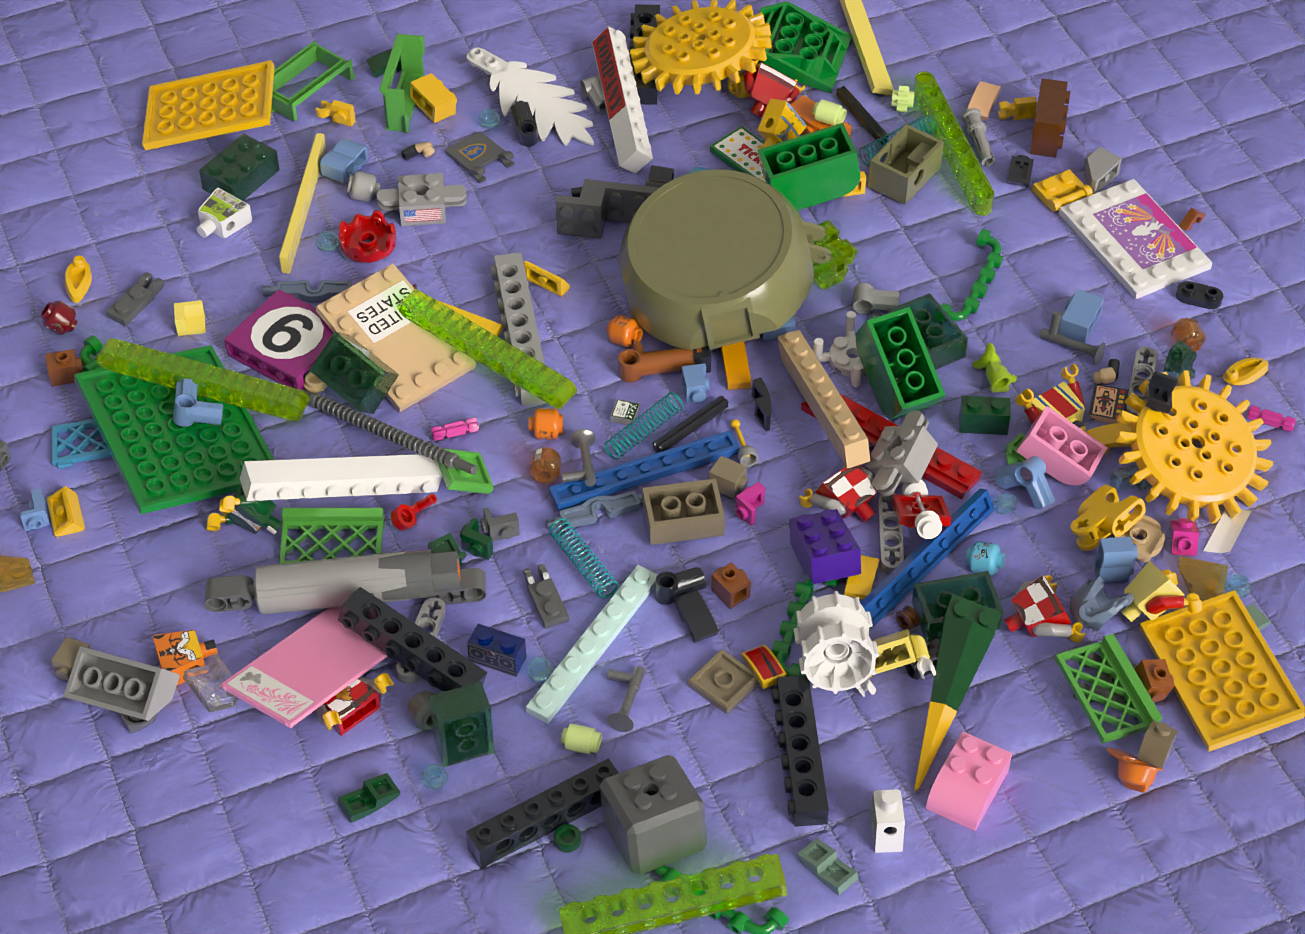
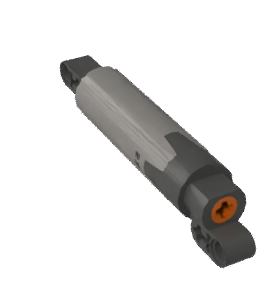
(332, 581)

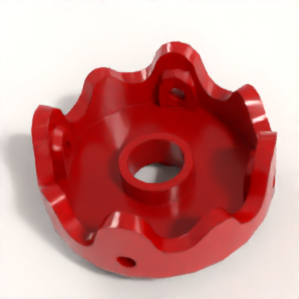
(363, 228)

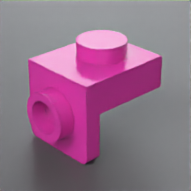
(748, 501)
(1184, 537)

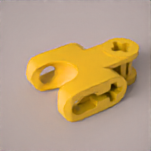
(1105, 516)

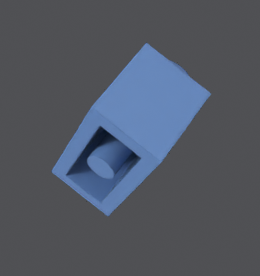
(1080, 315)

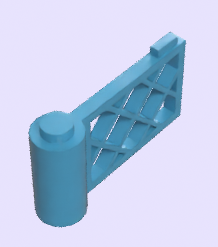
(77, 454)

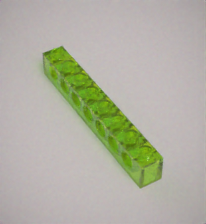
(687, 907)

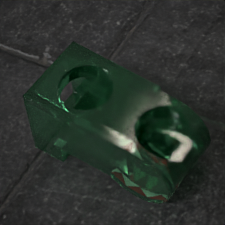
(1180, 358)

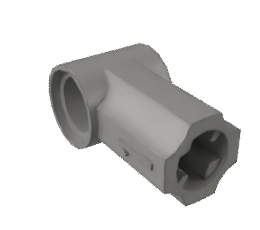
(592, 89)
(867, 299)

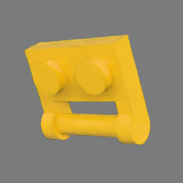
(1060, 187)

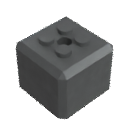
(653, 814)

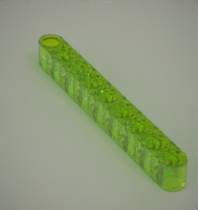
(956, 146)
(487, 349)
(211, 380)

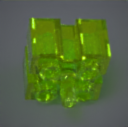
(842, 253)

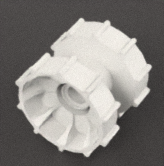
(835, 642)

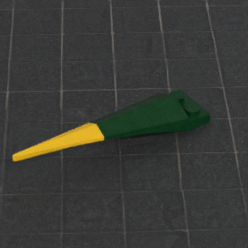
(962, 646)

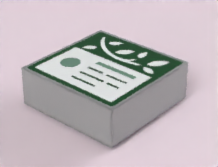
(624, 412)

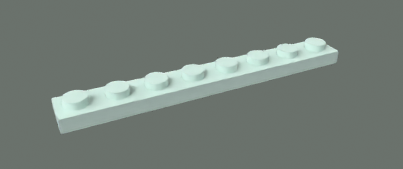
(592, 645)

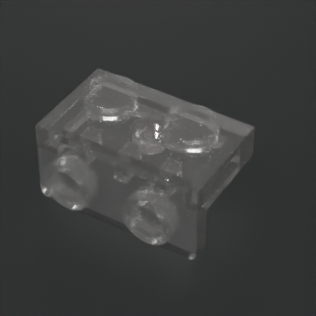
(207, 682)

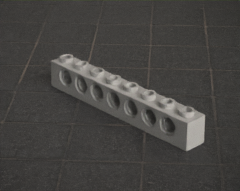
(517, 312)

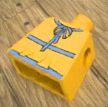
(780, 123)

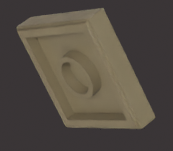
(723, 681)

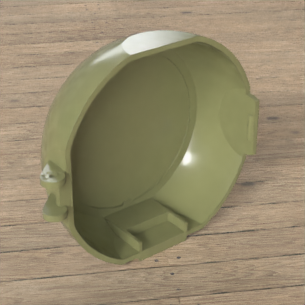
(717, 260)

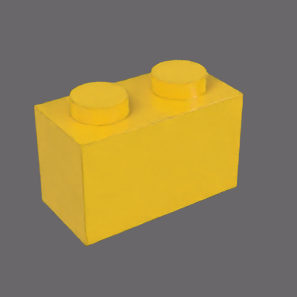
(433, 97)

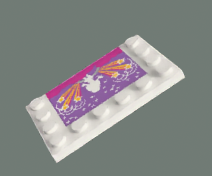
(1135, 238)

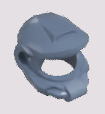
(1093, 606)

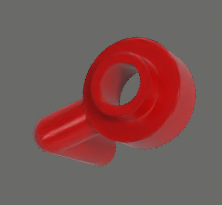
(404, 516)

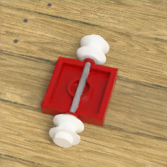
(921, 510)

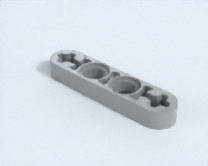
(1138, 367)
(889, 533)
(424, 619)

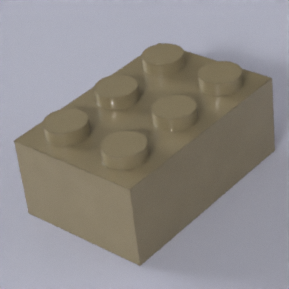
(683, 511)

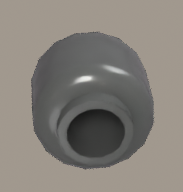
(419, 710)

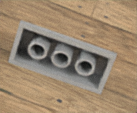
(120, 684)

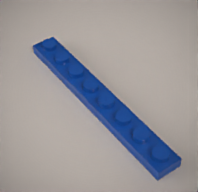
(646, 470)
(927, 556)

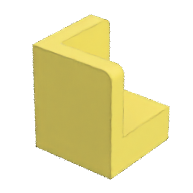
(189, 318)

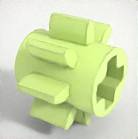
(902, 98)

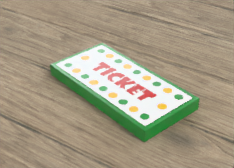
(740, 152)

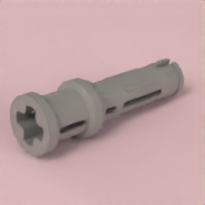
(976, 130)

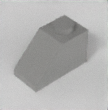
(1101, 168)

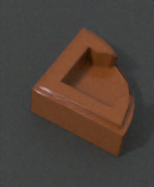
(1193, 215)

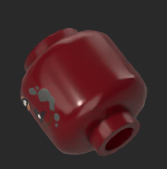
(58, 317)

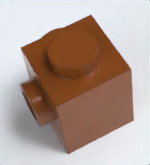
(63, 366)
(731, 585)
(1155, 678)

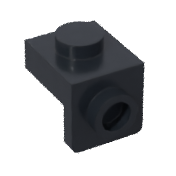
(1159, 392)

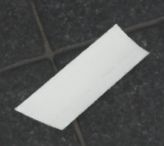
(1226, 532)

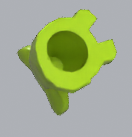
(996, 373)

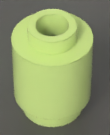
(829, 112)
(581, 739)

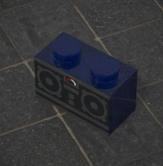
(496, 649)

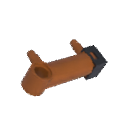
(636, 363)

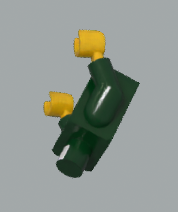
(248, 514)

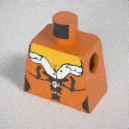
(182, 651)

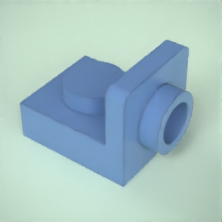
(37, 515)

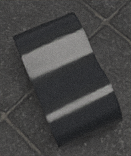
(659, 176)

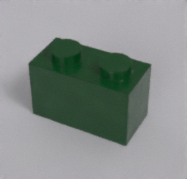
(984, 415)

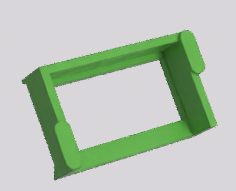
(299, 63)
(397, 101)

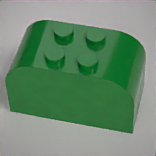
(812, 166)
(898, 364)

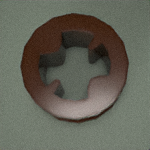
(907, 618)

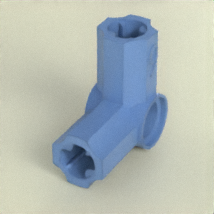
(189, 410)
(1029, 474)

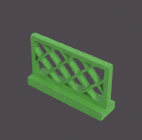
(331, 519)
(1128, 686)

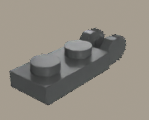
(135, 299)
(546, 598)

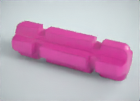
(1271, 418)
(454, 429)

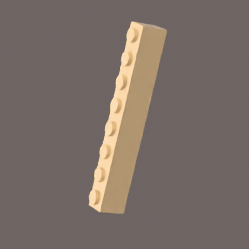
(823, 399)

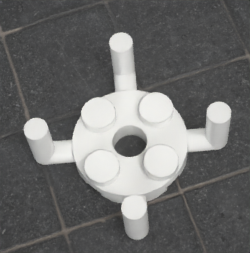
(840, 350)

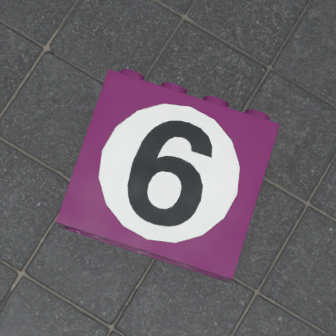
(280, 339)

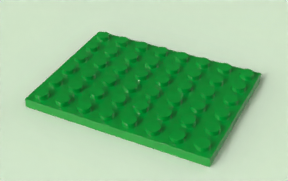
(155, 456)

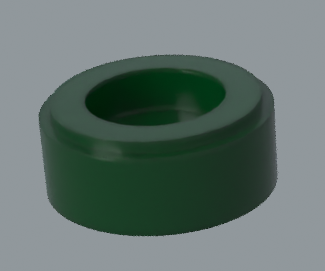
(567, 838)

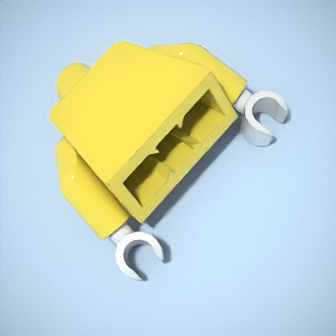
(897, 651)

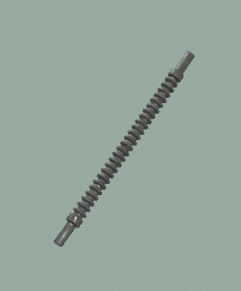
(388, 432)

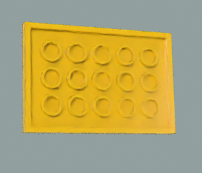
(209, 105)
(1223, 671)

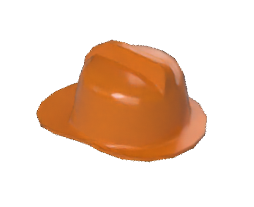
(1133, 772)

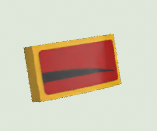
(764, 665)

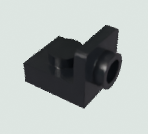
(1020, 170)

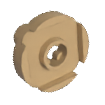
(1152, 538)

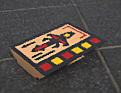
(1107, 403)

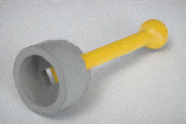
(747, 454)

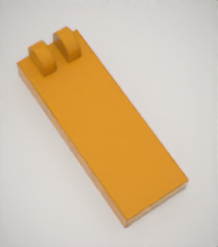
(736, 366)

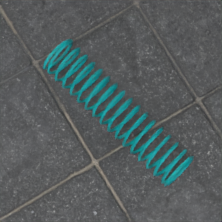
(876, 147)
(632, 439)
(589, 565)

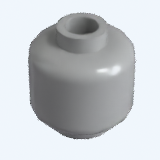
(362, 186)

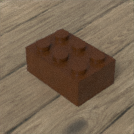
(1050, 118)

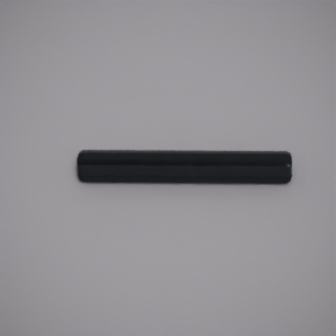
(861, 113)
(690, 424)

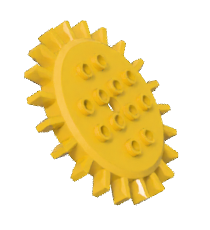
(701, 46)
(1156, 451)

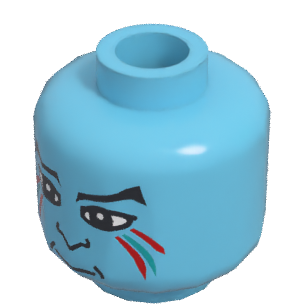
(985, 557)

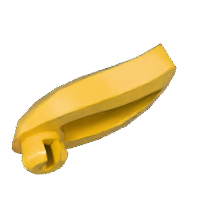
(78, 279)
(1245, 371)

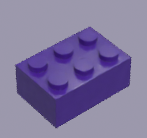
(825, 546)

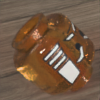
(545, 465)

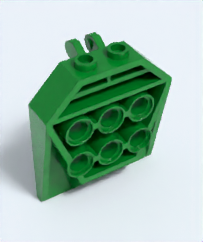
(804, 46)

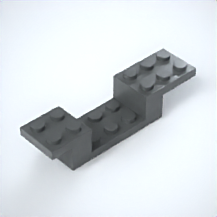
(596, 204)

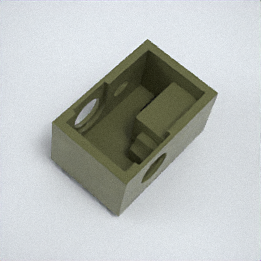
(908, 164)

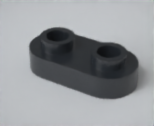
(1199, 295)

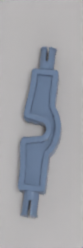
(302, 289)
(586, 513)

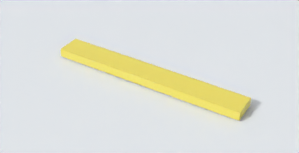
(867, 47)
(302, 204)

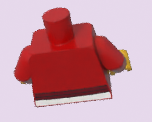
(767, 85)

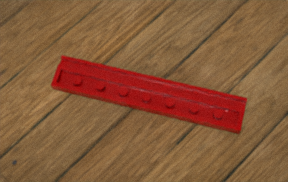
(943, 469)

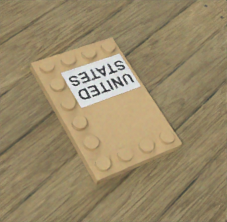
(373, 319)

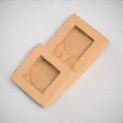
(984, 98)

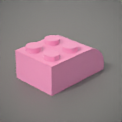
(1063, 447)
(968, 781)

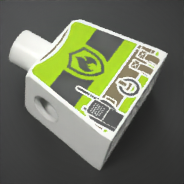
(223, 215)
(885, 812)

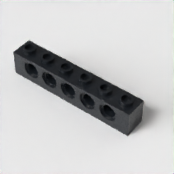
(643, 15)
(408, 642)
(805, 809)
(538, 815)

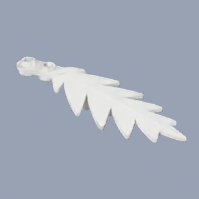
(543, 98)

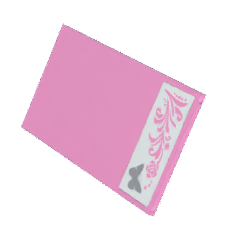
(304, 669)

